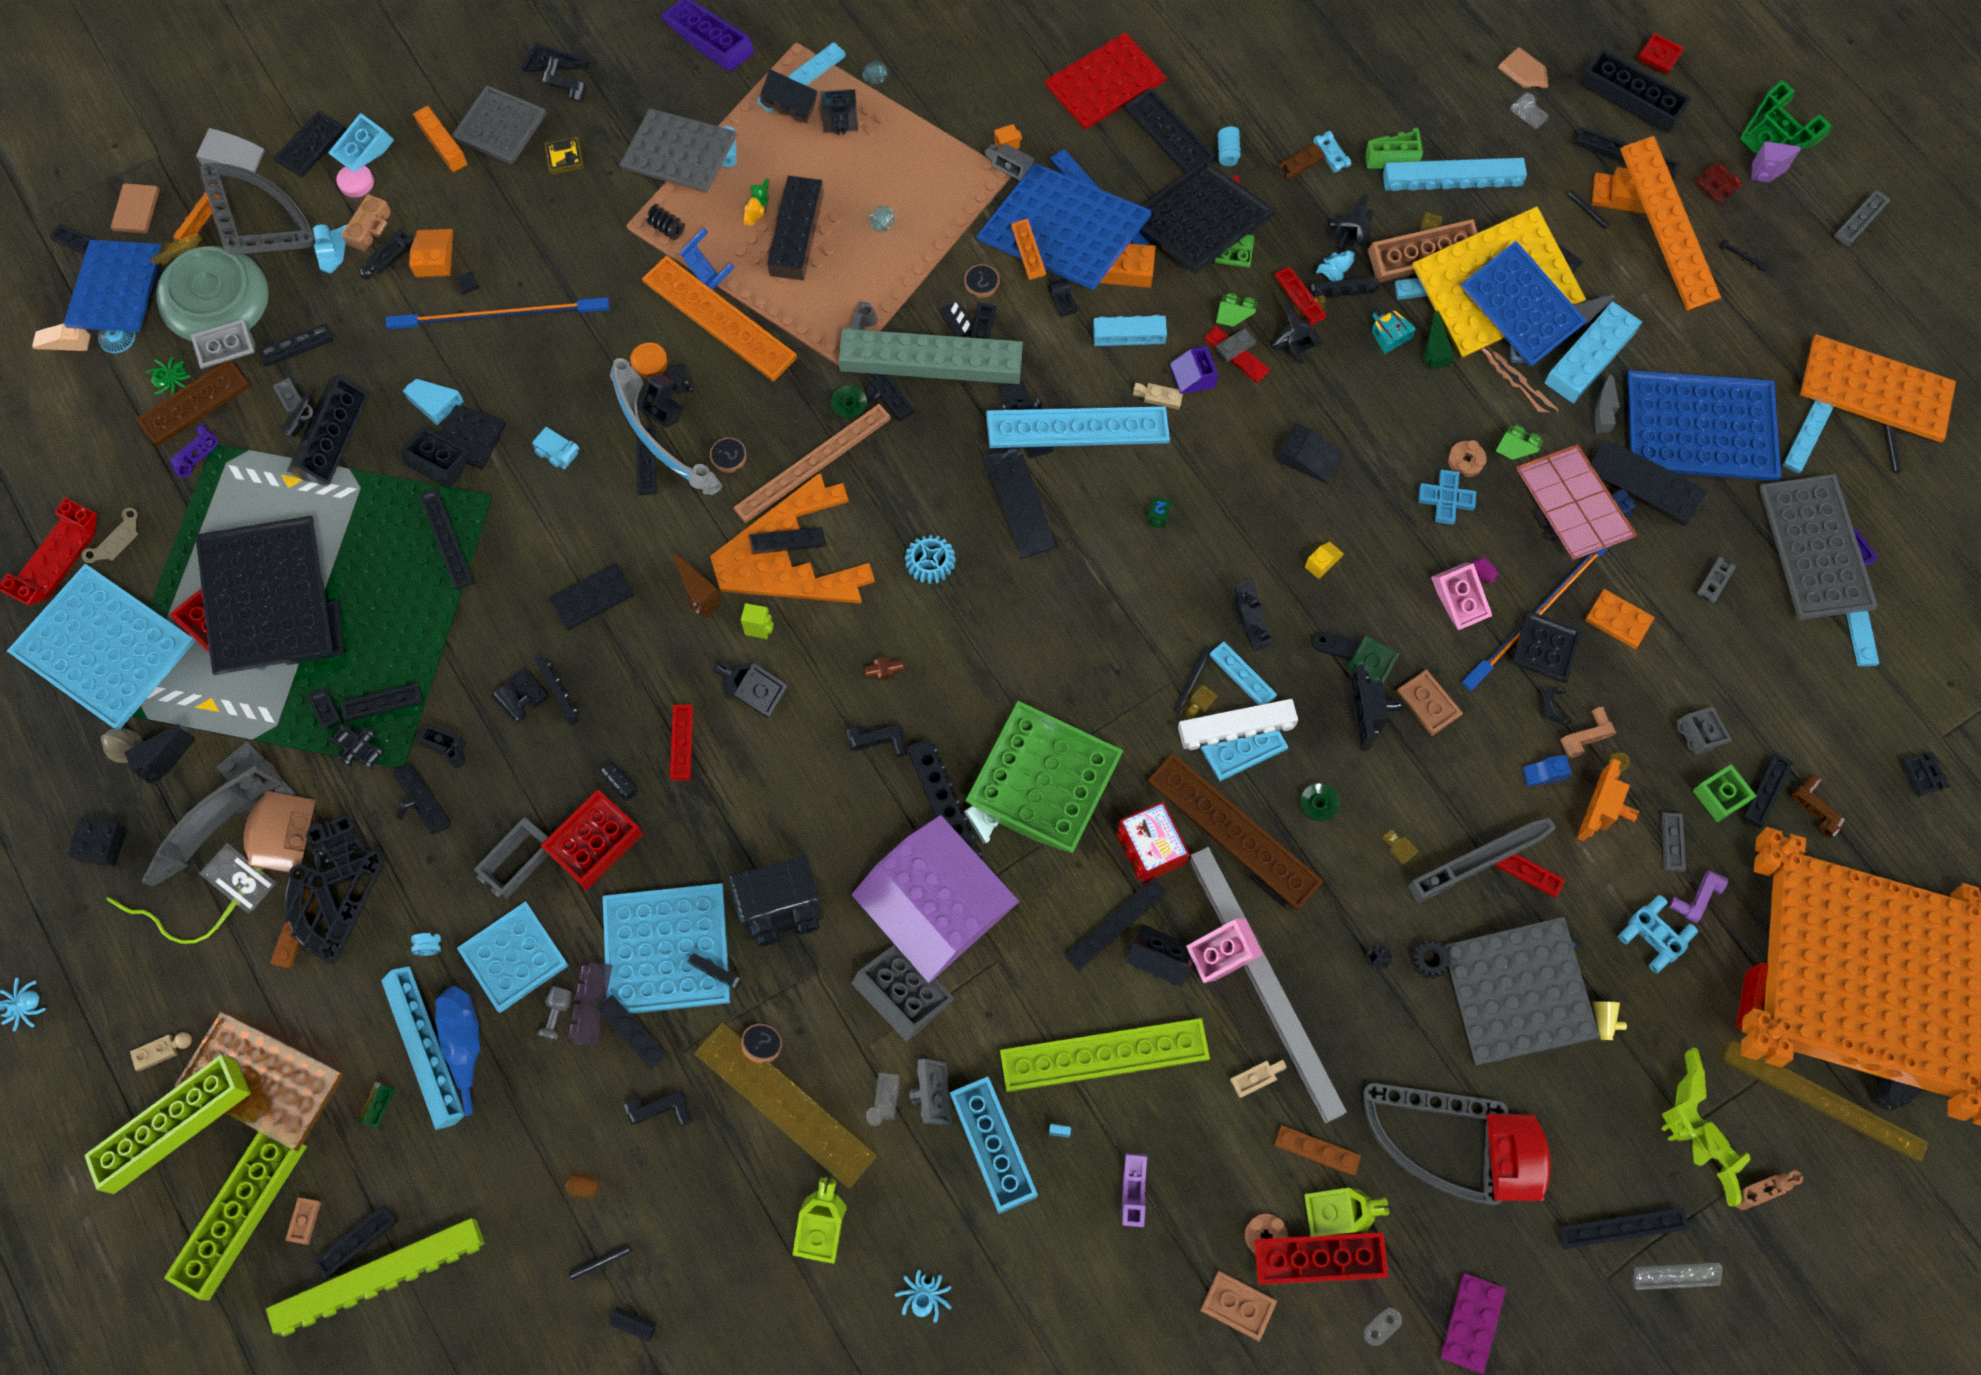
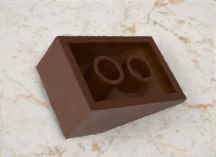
(701, 593)

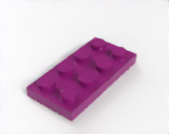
(1473, 1323)

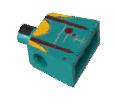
(1391, 330)

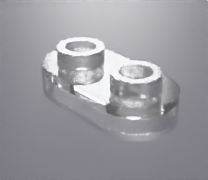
(1381, 1326)

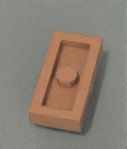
(303, 1221)

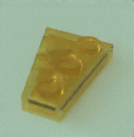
(175, 249)

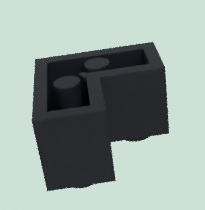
(657, 402)

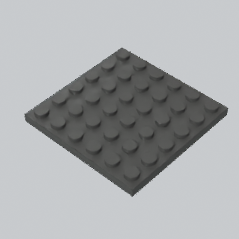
(1521, 991)

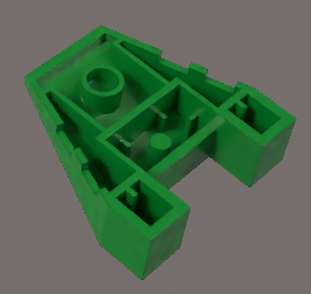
(1777, 126)

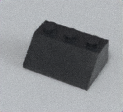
(788, 96)
(435, 457)
(1160, 955)

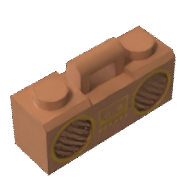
(366, 223)

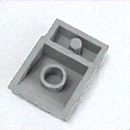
(229, 149)

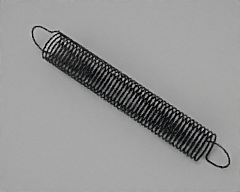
(1268, 890)

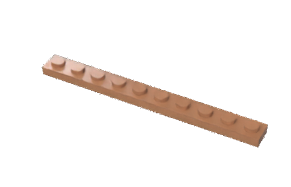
(812, 463)

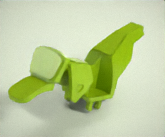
(1705, 1136)

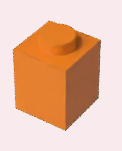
(1009, 136)

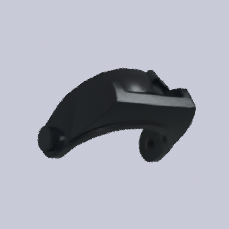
(1548, 706)

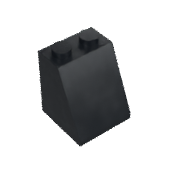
(1893, 1094)

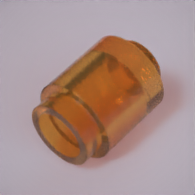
(581, 1187)

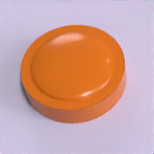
(649, 359)

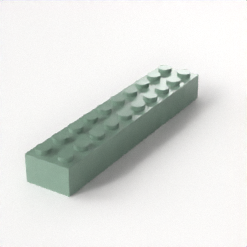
(930, 356)

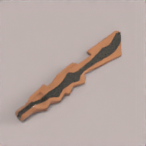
(1516, 379)

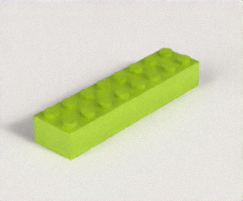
(167, 1124)
(233, 1216)

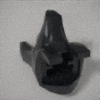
(1353, 225)
(1296, 335)

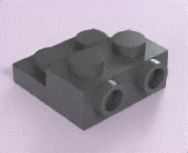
(1703, 730)

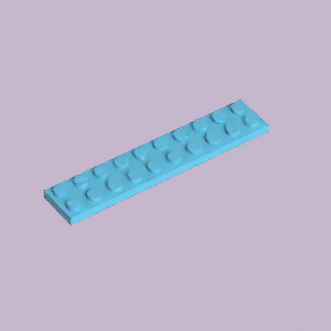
(1077, 427)

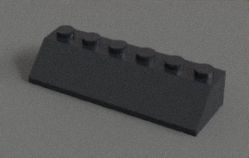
(328, 431)

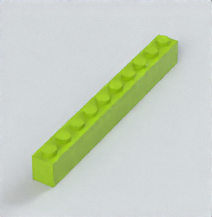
(375, 1276)

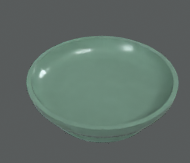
(210, 290)

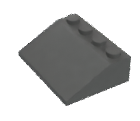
(901, 992)

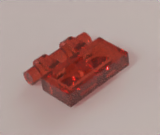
(1722, 179)

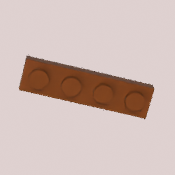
(287, 946)
(1317, 1150)

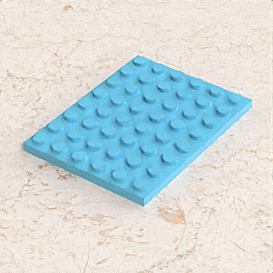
(101, 646)

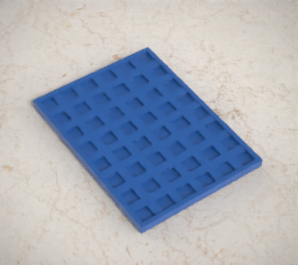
(1073, 224)

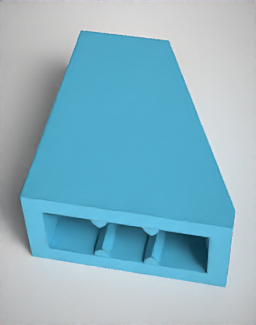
(432, 399)

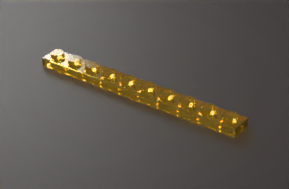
(1829, 1103)

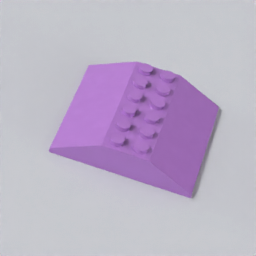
(934, 897)

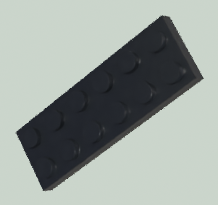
(1169, 131)

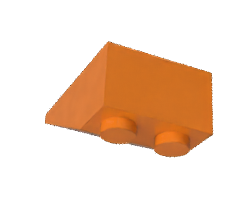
(431, 253)

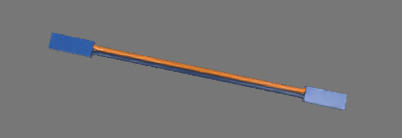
(414, 320)
(1484, 667)

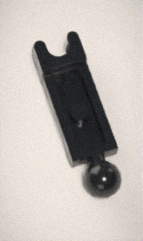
(387, 254)

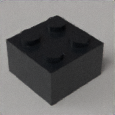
(97, 841)

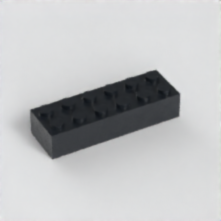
(1635, 90)
(795, 228)

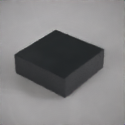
(467, 282)

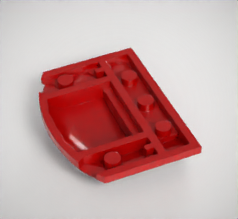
(1518, 1157)

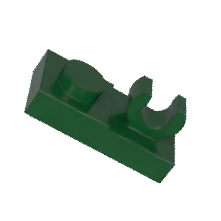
(375, 1105)

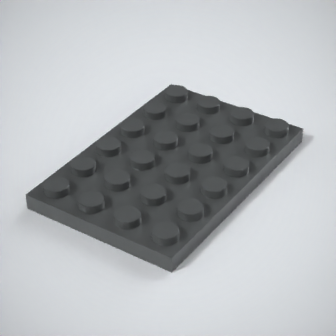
(678, 150)

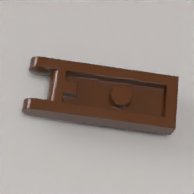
(1302, 161)

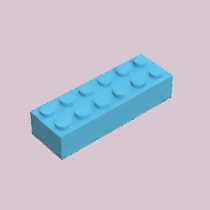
(1593, 352)
(993, 1145)

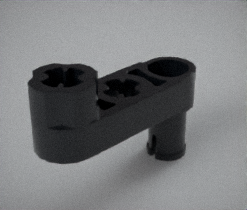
(575, 88)
(859, 740)
(639, 1113)

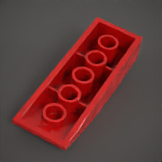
(1321, 1258)

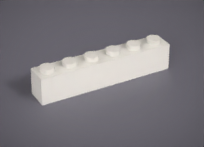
(1237, 724)

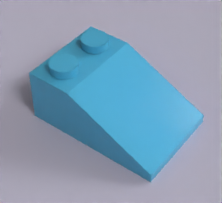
(361, 143)

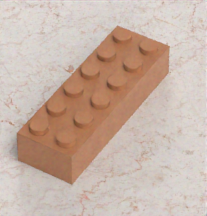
(1395, 256)

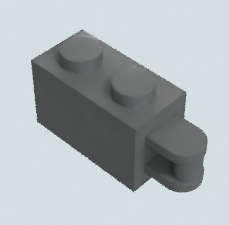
(1009, 160)

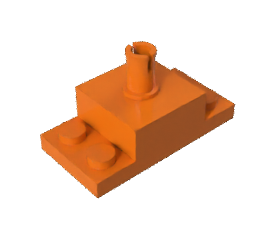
(1616, 191)
(1606, 802)

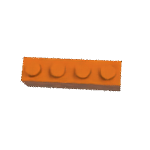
(440, 139)

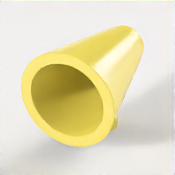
(1606, 1019)

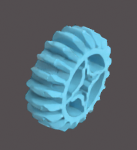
(931, 549)

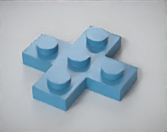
(1447, 497)

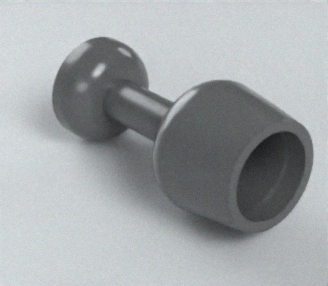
(557, 1000)

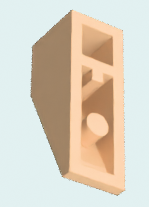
(61, 338)

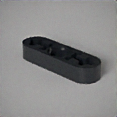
(714, 971)

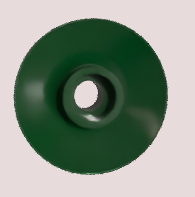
(848, 395)
(1326, 796)

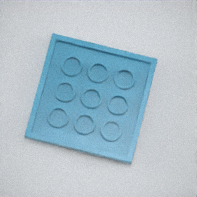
(512, 957)

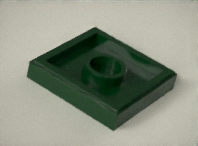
(1376, 659)

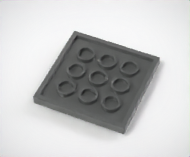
(499, 124)

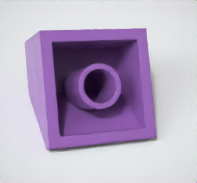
(1773, 161)

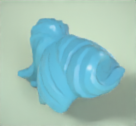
(1336, 265)

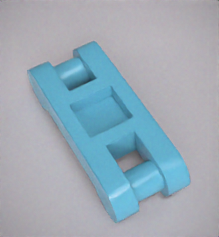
(1332, 151)

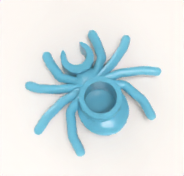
(20, 1004)
(924, 1296)

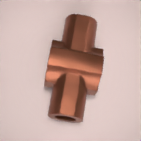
(883, 668)

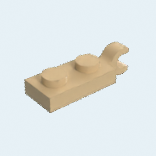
(1159, 395)
(1256, 1077)

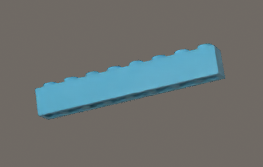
(1454, 174)
(422, 1048)

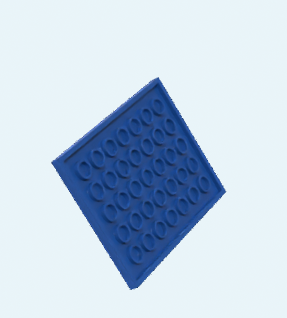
(1704, 424)

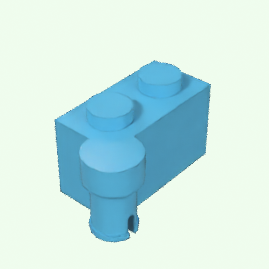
(555, 448)

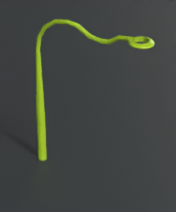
(223, 917)

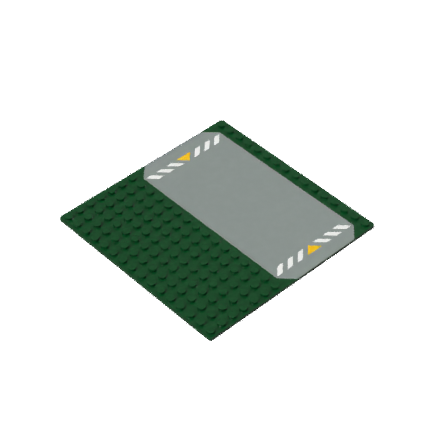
(373, 560)

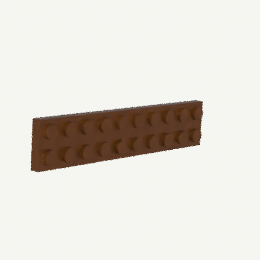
(1235, 832)

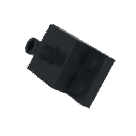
(1370, 706)

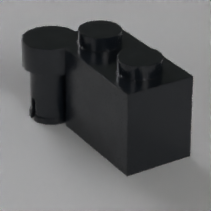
(443, 743)

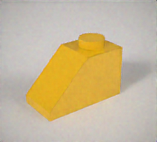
(1323, 559)

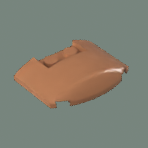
(277, 831)

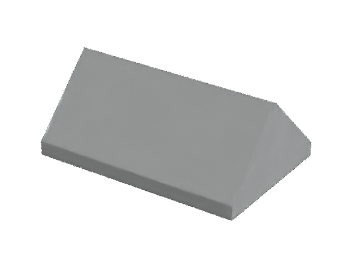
(223, 343)

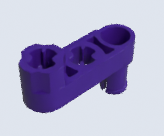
(185, 459)

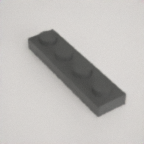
(1862, 218)

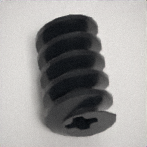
(664, 222)

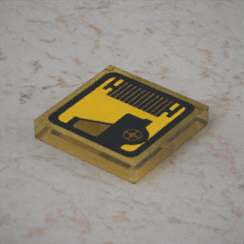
(564, 155)

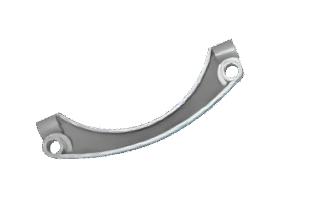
(627, 388)

